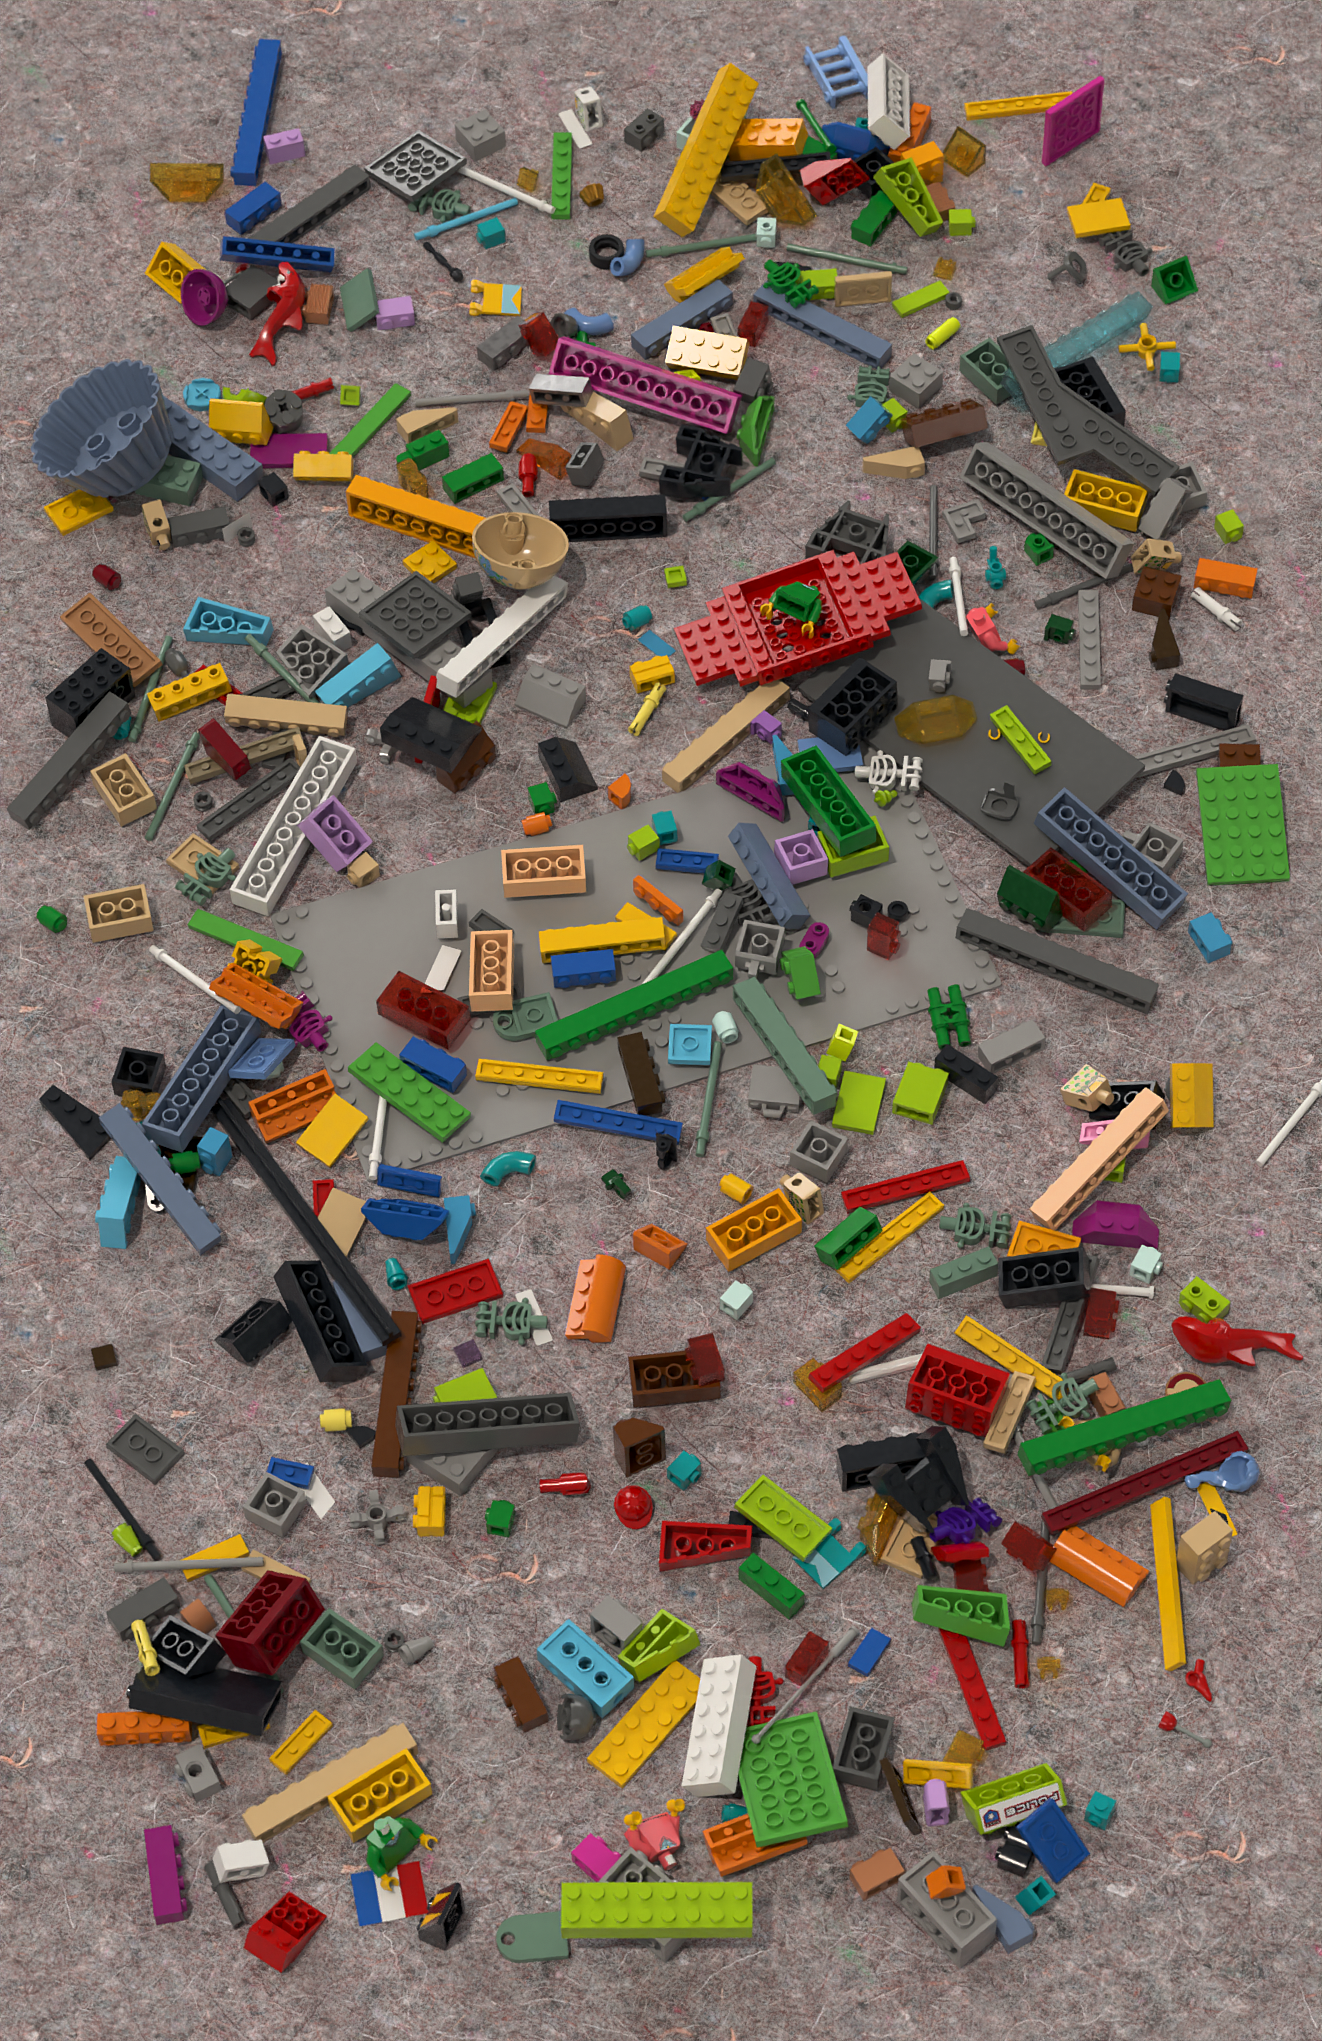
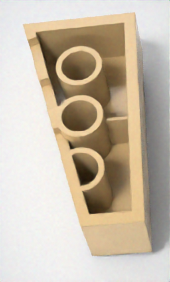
(604, 420)

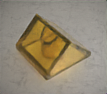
(964, 152)

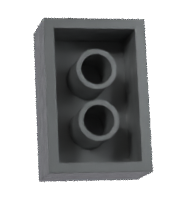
(861, 1747)

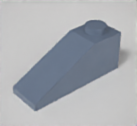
(1011, 1925)

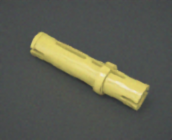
(650, 703)
(147, 1654)

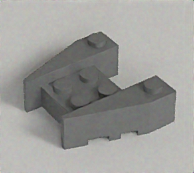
(850, 533)

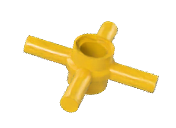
(1147, 346)

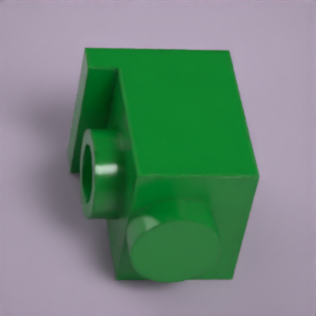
(1038, 548)

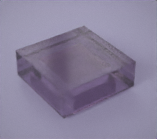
(468, 1353)

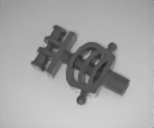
(1128, 253)
(753, 899)

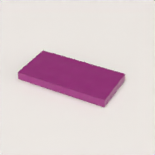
(282, 447)

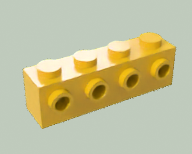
(189, 692)

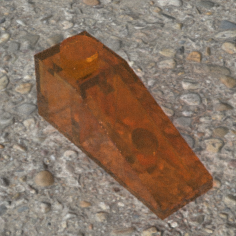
(548, 456)

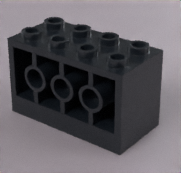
(1091, 384)
(85, 688)
(853, 706)

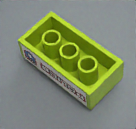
(1011, 1798)

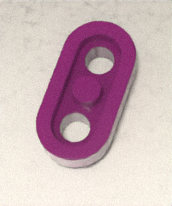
(815, 938)

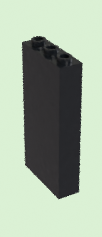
(212, 1698)

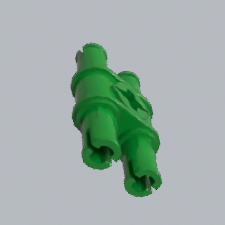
(941, 1023)

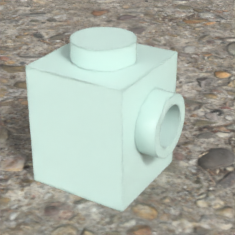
(766, 236)
(1146, 1264)
(736, 1299)

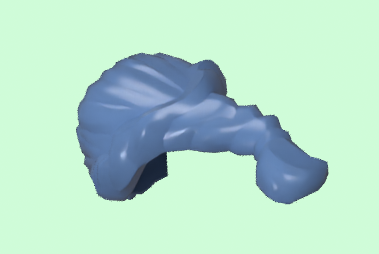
(1235, 1474)

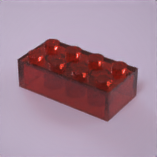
(1080, 895)
(423, 1010)

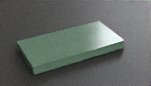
(1108, 925)

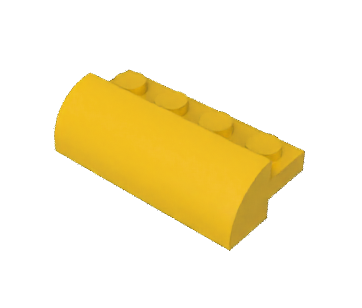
(703, 273)

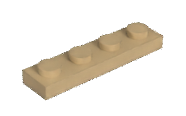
(1009, 1412)

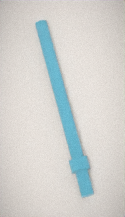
(433, 230)

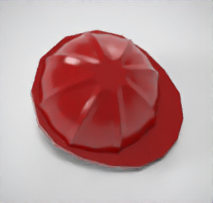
(633, 1507)

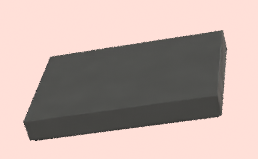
(145, 1449)

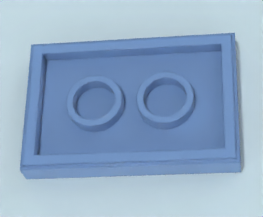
(836, 759)
(261, 1058)

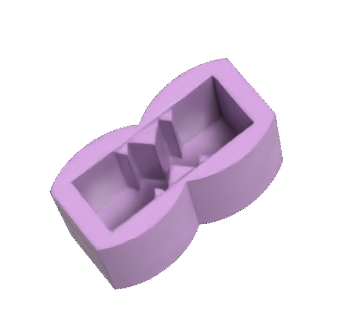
(936, 1803)

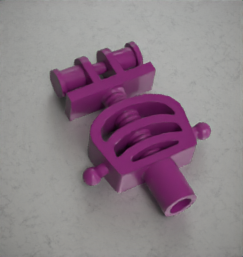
(309, 1025)

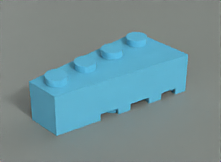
(225, 624)
(359, 679)
(117, 1204)

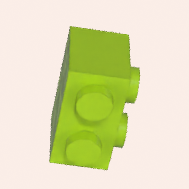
(1203, 1301)

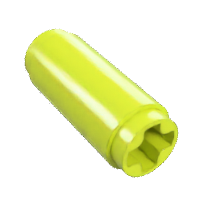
(942, 333)

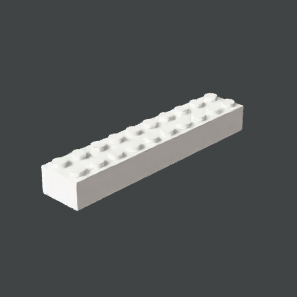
(282, 841)

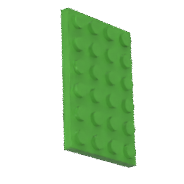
(1242, 824)
(789, 1781)

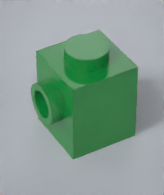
(541, 799)
(500, 1518)

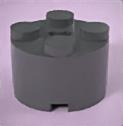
(292, 406)

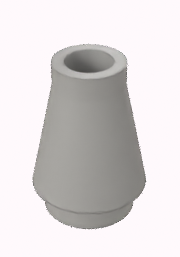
(414, 1649)

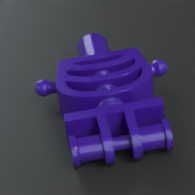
(961, 1523)

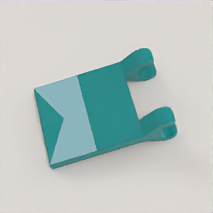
(830, 1558)

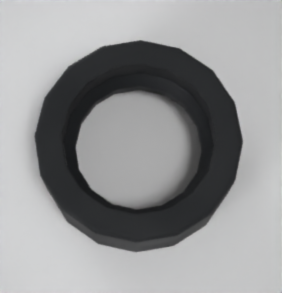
(602, 241)

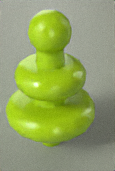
(884, 797)

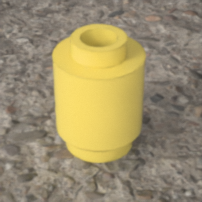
(336, 1419)

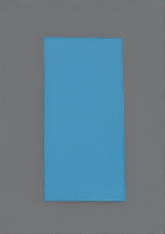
(656, 644)

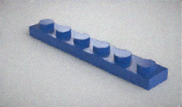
(615, 1121)

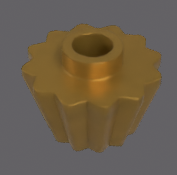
(592, 194)

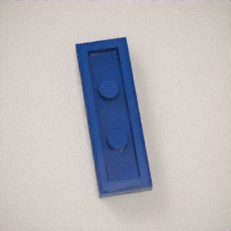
(684, 860)
(409, 1180)

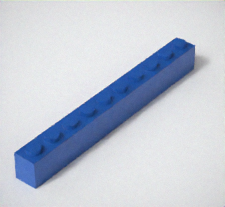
(257, 112)

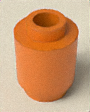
(536, 824)

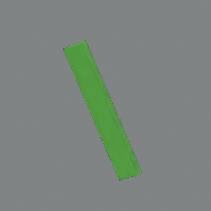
(373, 420)
(231, 933)

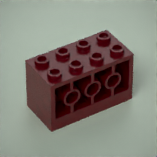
(270, 1622)

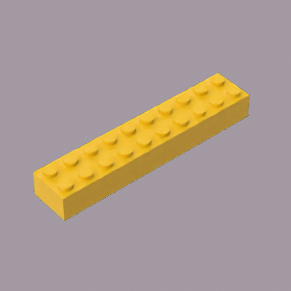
(706, 150)

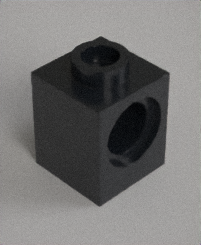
(273, 489)
(864, 904)

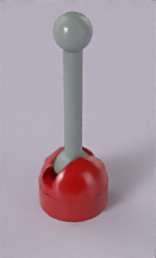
(239, 270)
(1169, 1723)

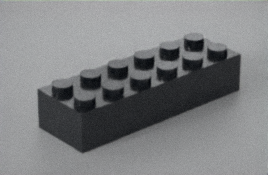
(611, 517)
(320, 1321)

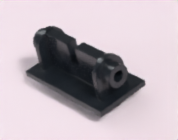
(666, 1150)

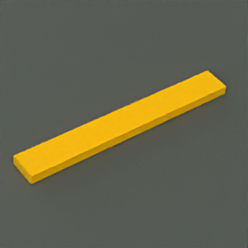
(1167, 1584)

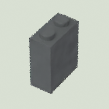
(249, 292)

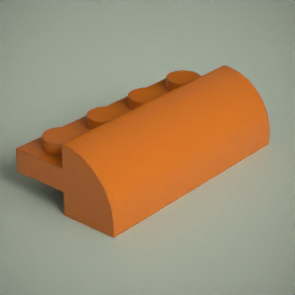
(256, 996)
(291, 1106)
(596, 1299)
(1098, 1565)
(734, 1847)

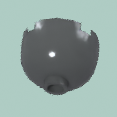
(575, 1717)

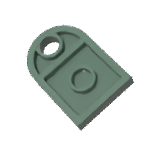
(526, 1017)
(535, 1936)

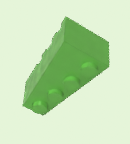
(963, 1612)

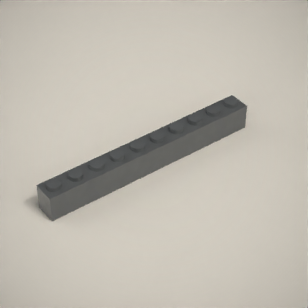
(1057, 960)

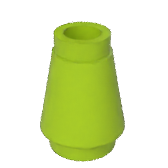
(127, 1539)

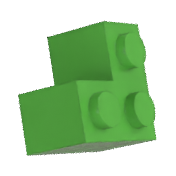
(802, 972)

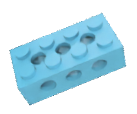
(589, 1655)

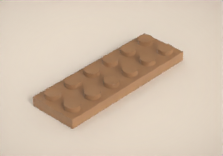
(101, 629)

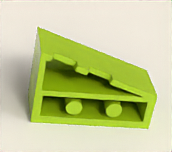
(658, 1645)

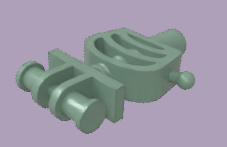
(443, 199)
(872, 384)
(215, 876)
(997, 1229)
(489, 1320)
(1081, 1392)

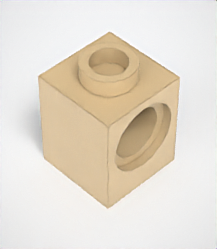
(363, 870)

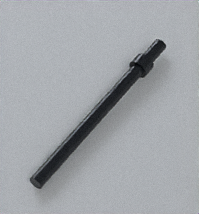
(144, 1539)

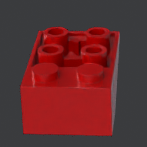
(832, 178)
(283, 1931)

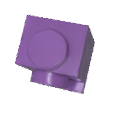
(765, 726)

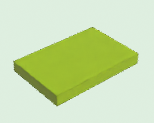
(858, 1102)

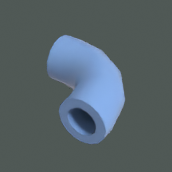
(631, 260)
(592, 325)

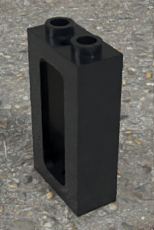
(479, 608)
(1203, 702)

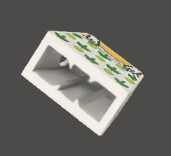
(588, 101)

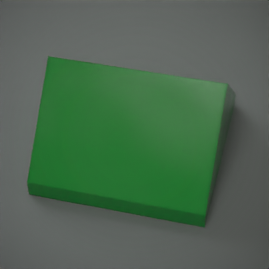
(1174, 280)

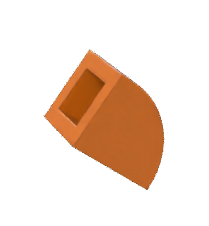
(620, 792)
(945, 1882)

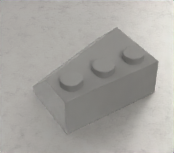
(311, 659)
(453, 1469)

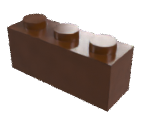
(520, 1694)

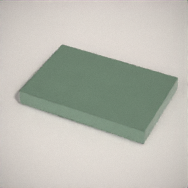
(359, 300)

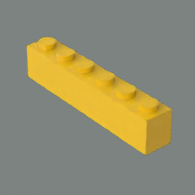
(622, 937)

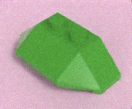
(755, 427)

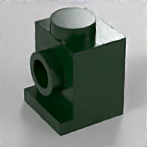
(1059, 629)

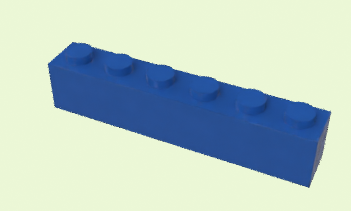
(273, 253)

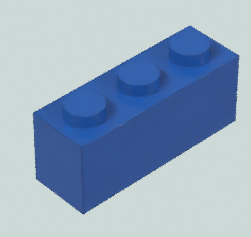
(253, 208)
(583, 968)
(434, 1064)

